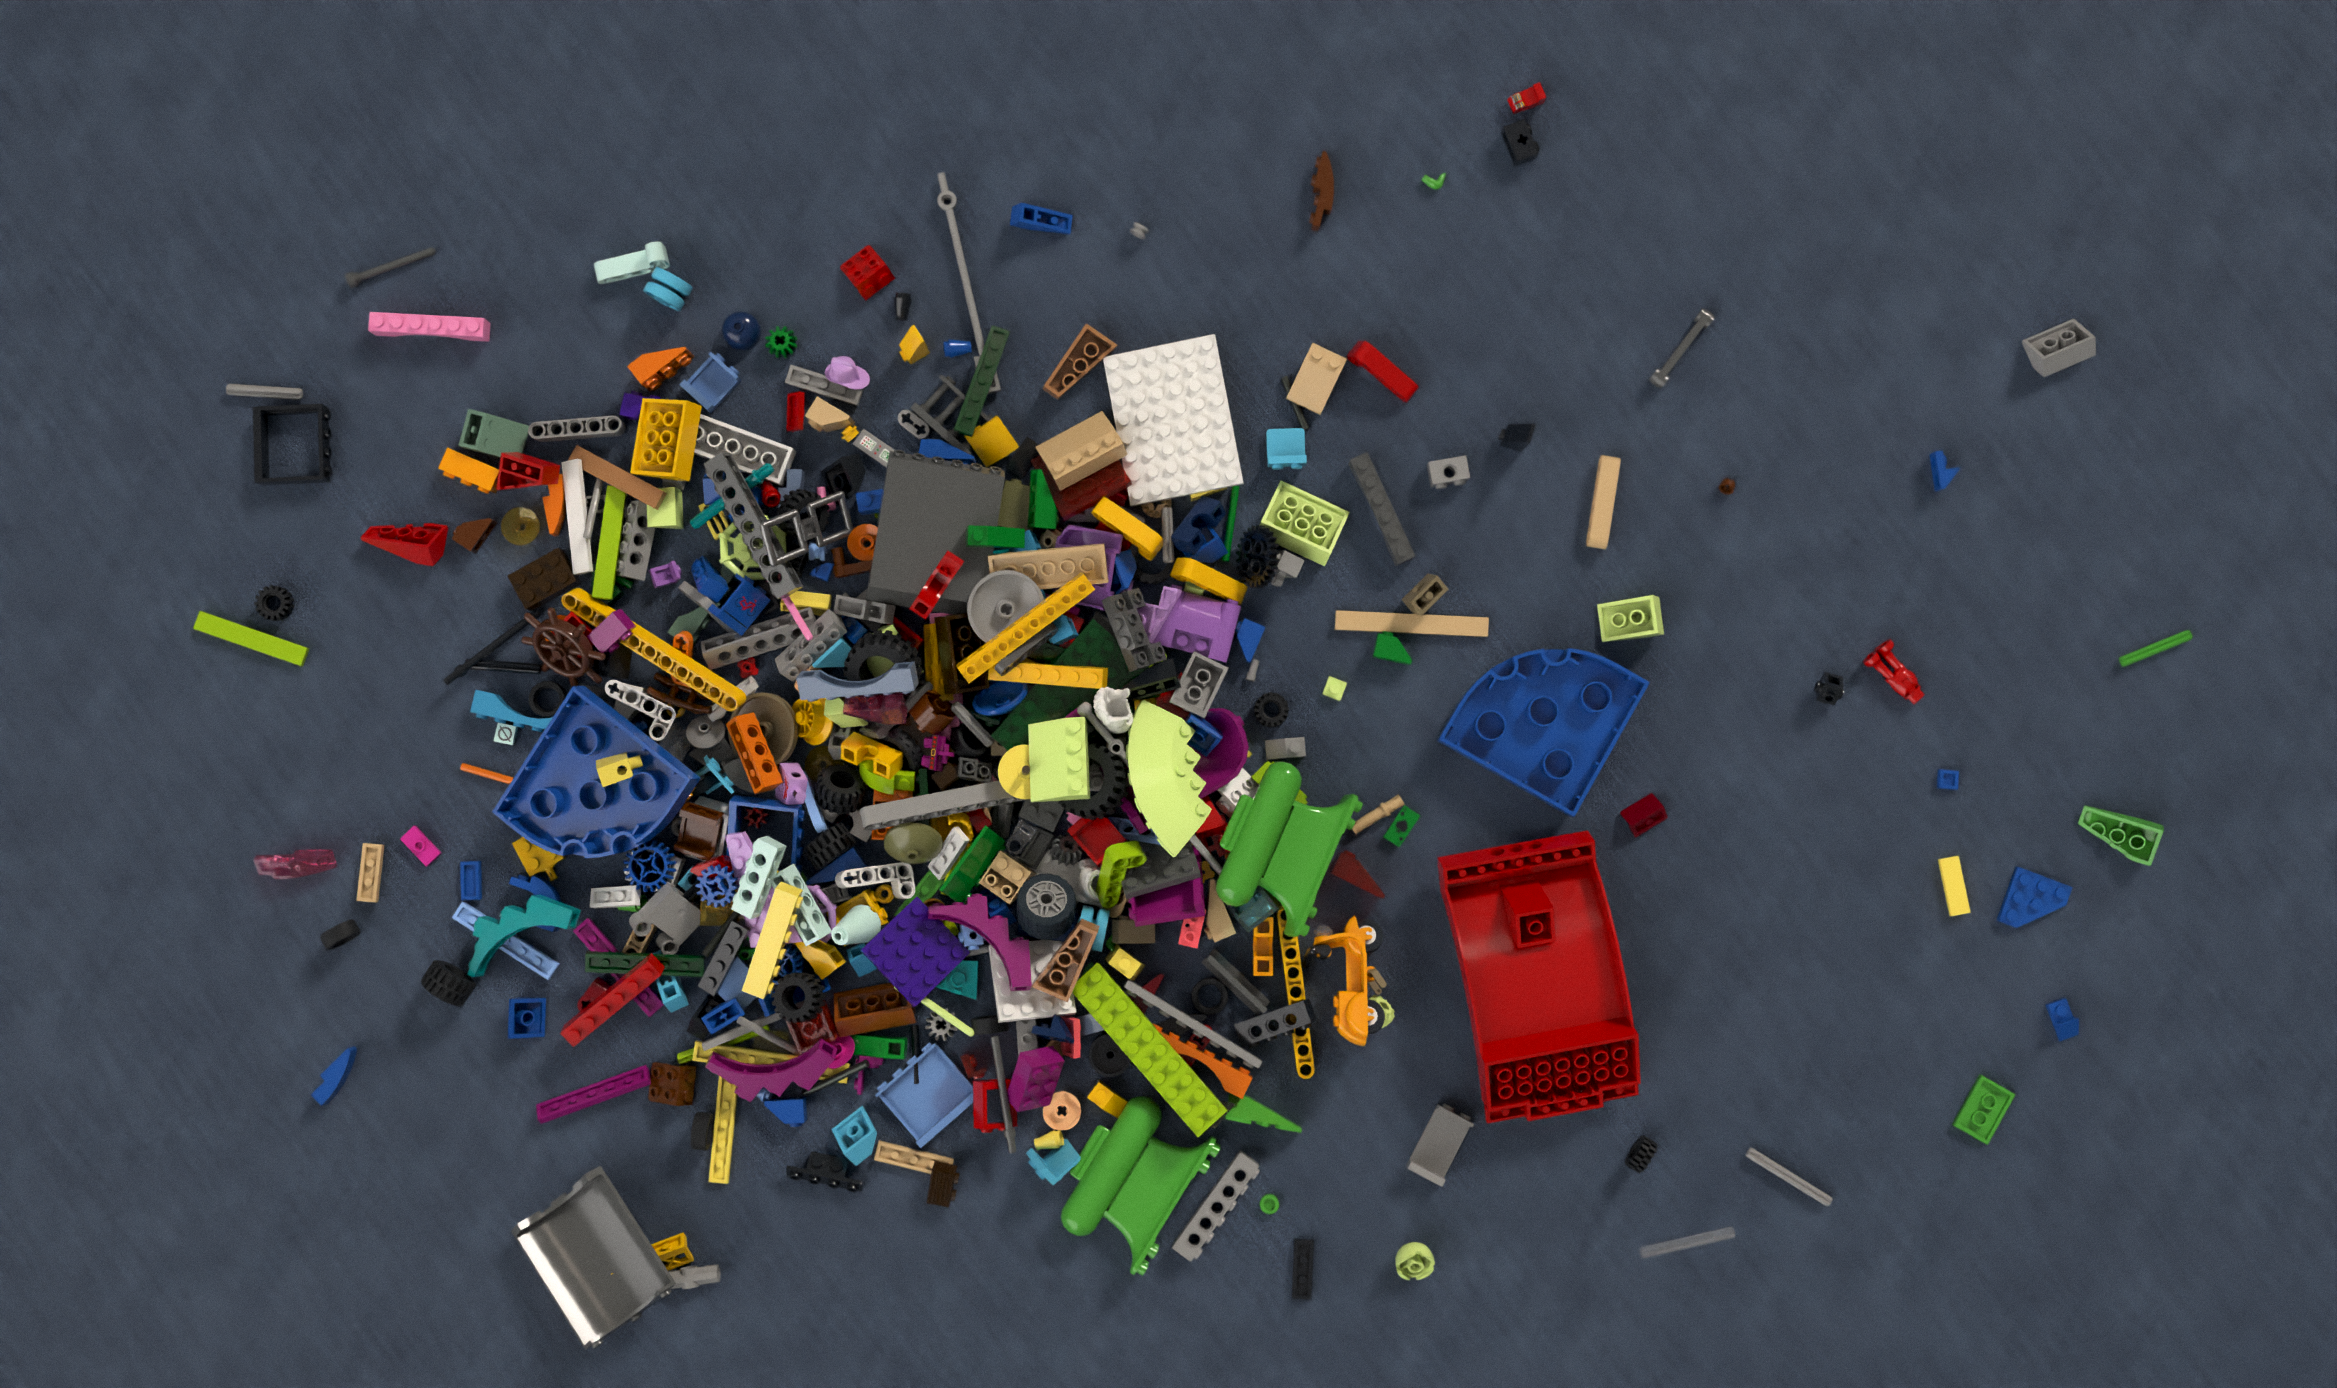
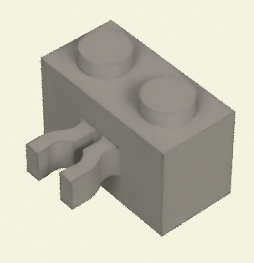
(1288, 567)

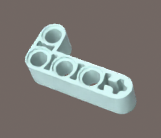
(632, 264)

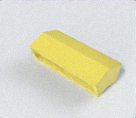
(818, 602)

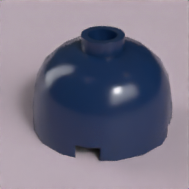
(741, 330)

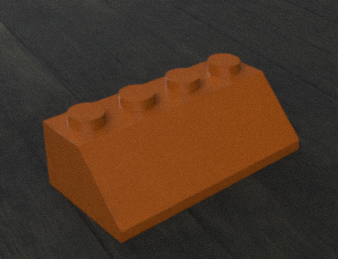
(871, 1010)

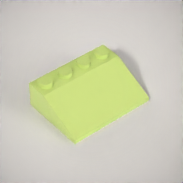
(1304, 522)
(1059, 760)

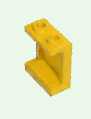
(865, 898)

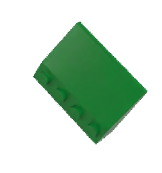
(973, 865)

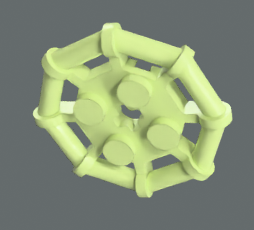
(742, 553)

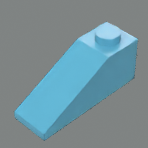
(671, 991)

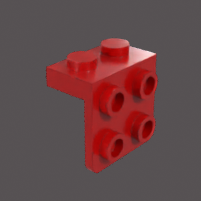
(867, 272)

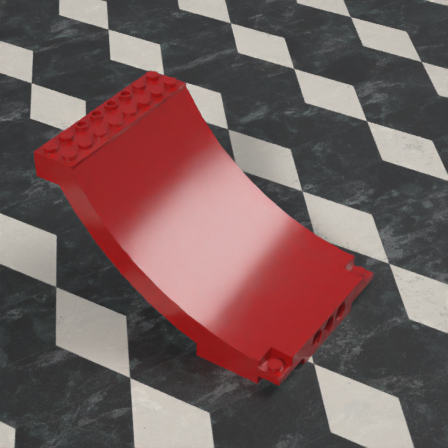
(1541, 977)

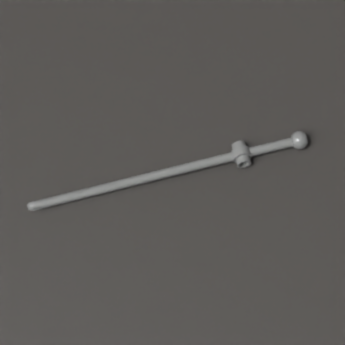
(1085, 710)

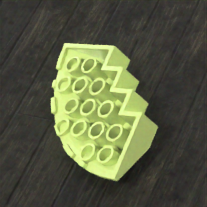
(1164, 776)

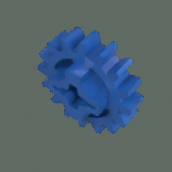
(709, 888)

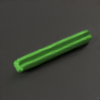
(2155, 648)

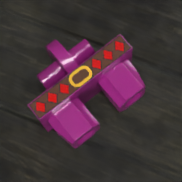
(939, 752)

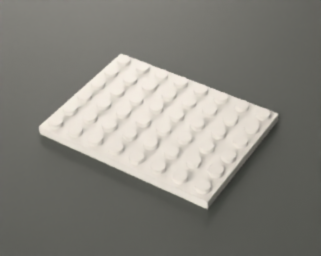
(1173, 420)

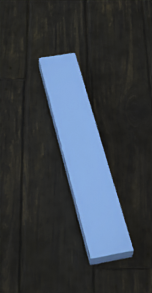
(515, 946)

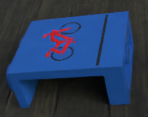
(742, 605)

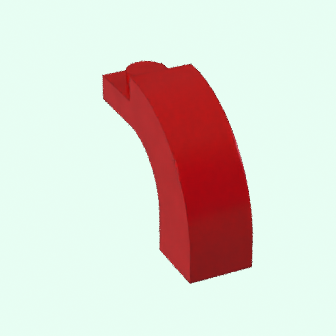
(936, 584)

